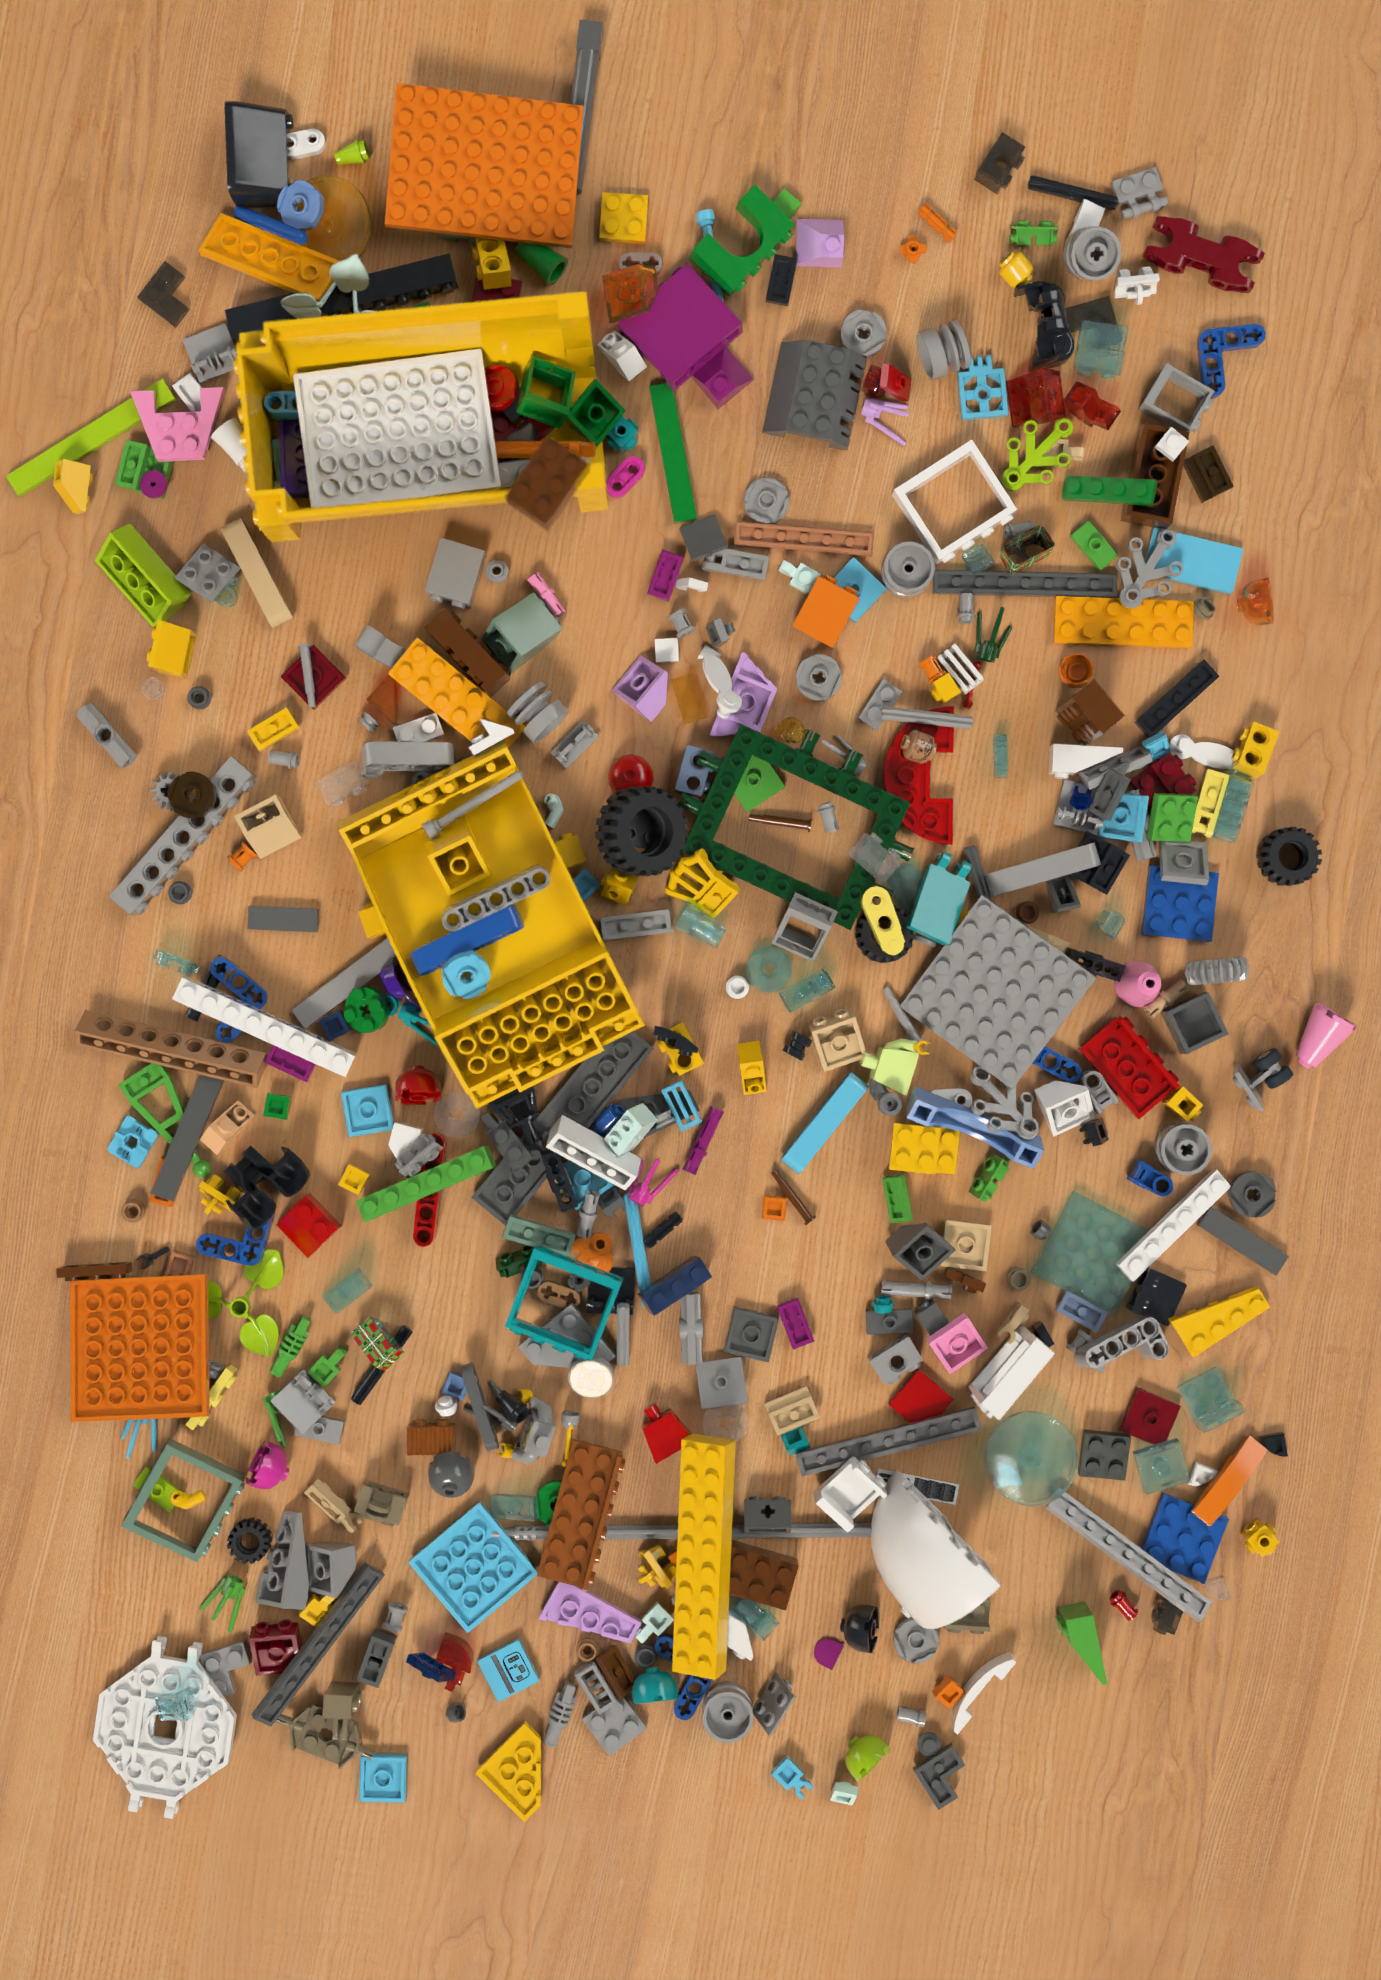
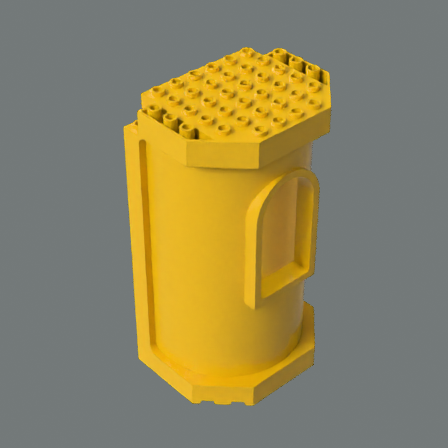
(504, 330)

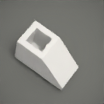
(622, 355)
(404, 1137)
(738, 1636)

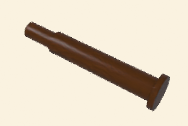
(782, 821)
(792, 1196)

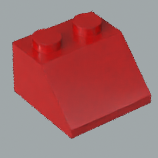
(308, 1225)

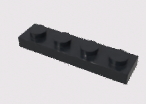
(1176, 699)

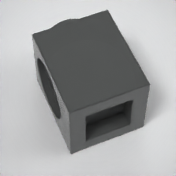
(931, 1316)

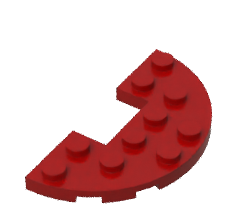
(911, 782)

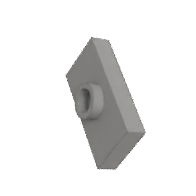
(325, 1430)

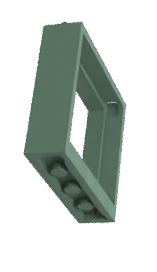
(201, 1461)

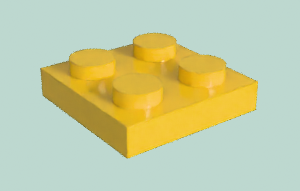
(623, 218)

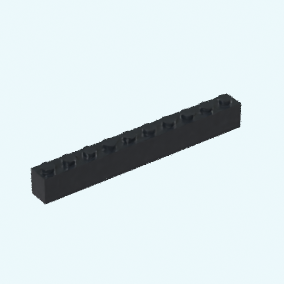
(385, 288)

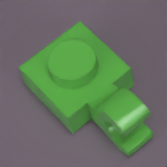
(326, 1368)

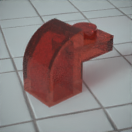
(1089, 408)
(458, 1655)

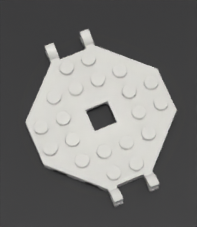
(158, 1764)

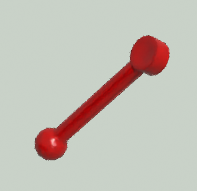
(968, 702)

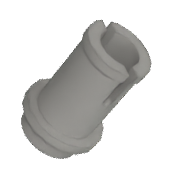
(1014, 530)
(966, 608)
(284, 758)
(828, 817)
(911, 1716)

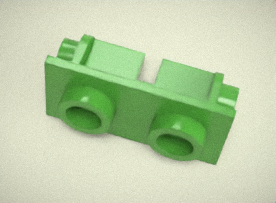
(1025, 231)
(983, 1185)

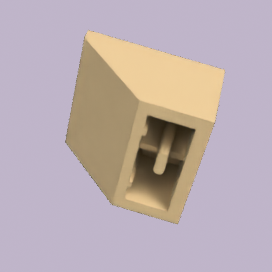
(268, 826)

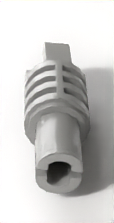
(560, 1713)

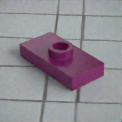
(665, 575)
(290, 1063)
(795, 1323)

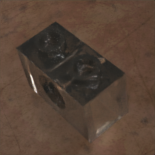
(1006, 151)

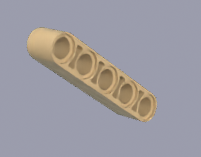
(257, 572)

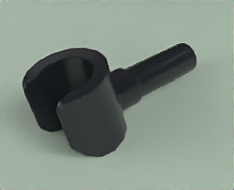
(151, 1257)

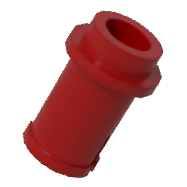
(1119, 1600)

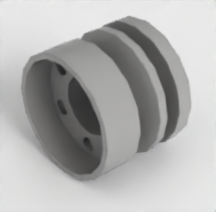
(940, 351)
(535, 709)

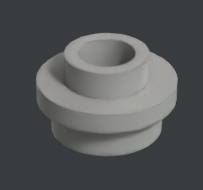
(500, 577)

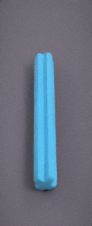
(637, 1244)

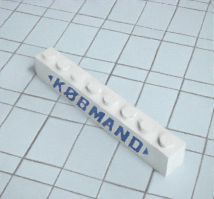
(264, 1026)

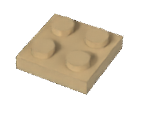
(970, 1242)

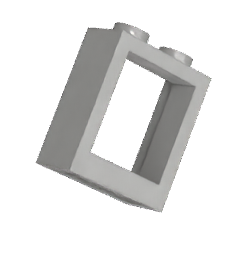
(1188, 384)
(811, 913)

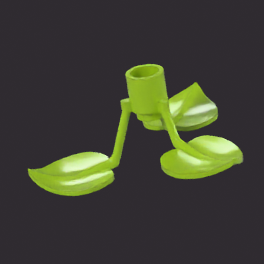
(261, 1333)

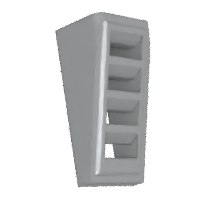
(579, 1674)

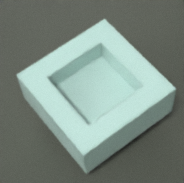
(844, 1793)

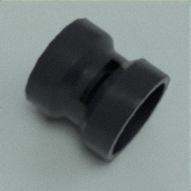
(797, 1045)

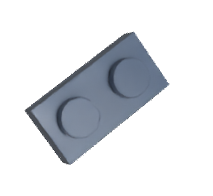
(1081, 1311)

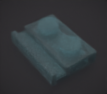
(906, 884)

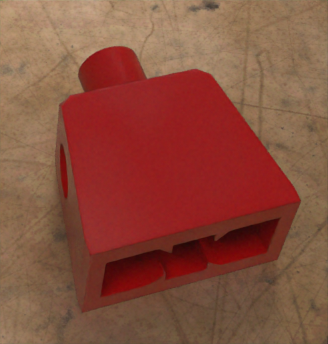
(663, 1432)

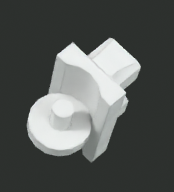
(1136, 286)

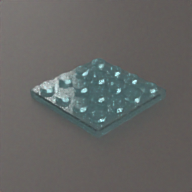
(1085, 1252)

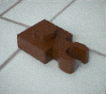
(969, 1283)

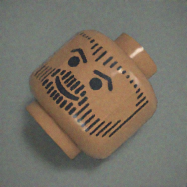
(918, 747)

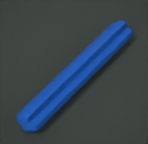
(270, 225)

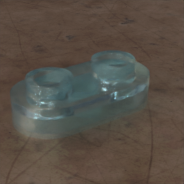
(185, 966)

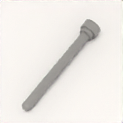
(434, 827)

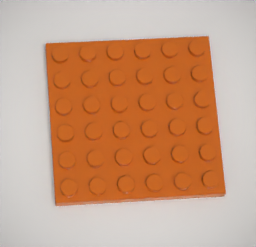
(139, 1348)

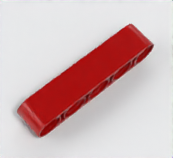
(431, 1201)

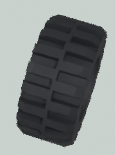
(667, 835)

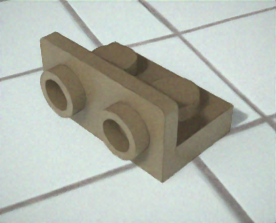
(975, 1621)

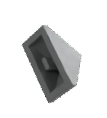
(1062, 894)

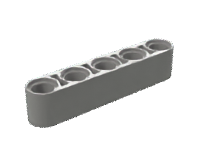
(1042, 869)
(488, 907)

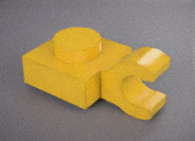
(316, 1609)

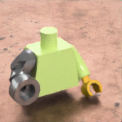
(893, 1069)

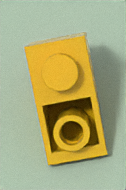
(72, 484)
(751, 1067)

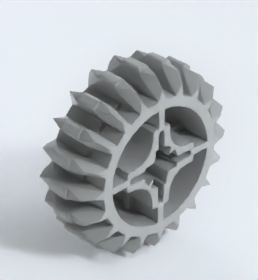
(1217, 971)

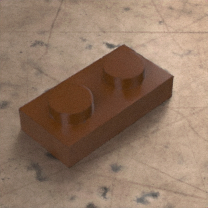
(616, 1671)

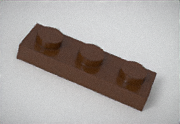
(94, 1271)

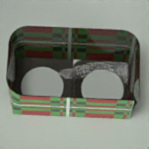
(1036, 535)

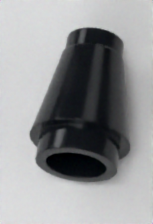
(513, 1407)

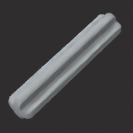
(623, 1330)

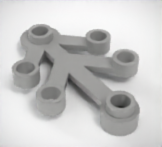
(1145, 571)
(1005, 1106)

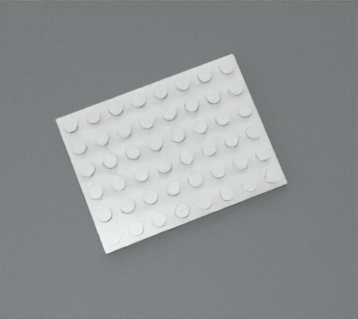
(397, 430)

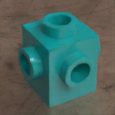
(627, 440)

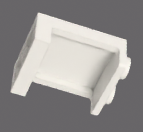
(849, 1492)

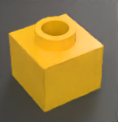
(944, 689)

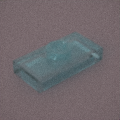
(514, 1507)

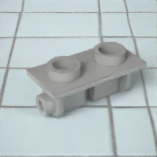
(574, 744)
(427, 1150)

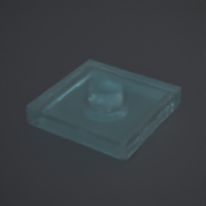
(1161, 1466)

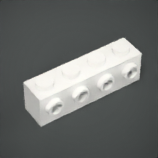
(592, 1152)

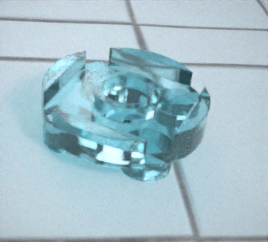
(761, 980)

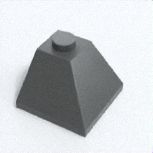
(919, 1248)

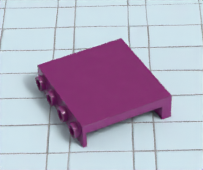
(683, 327)

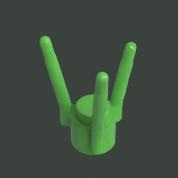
(272, 1410)
(230, 1587)

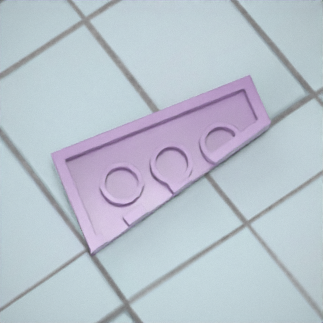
(589, 1613)

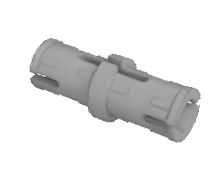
(588, 1213)

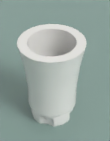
(229, 439)

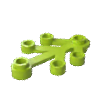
(1035, 457)

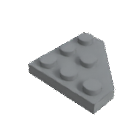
(570, 1324)

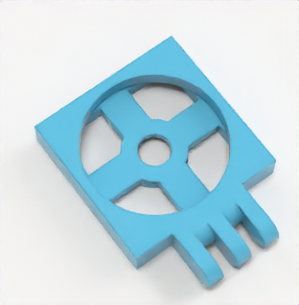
(980, 371)

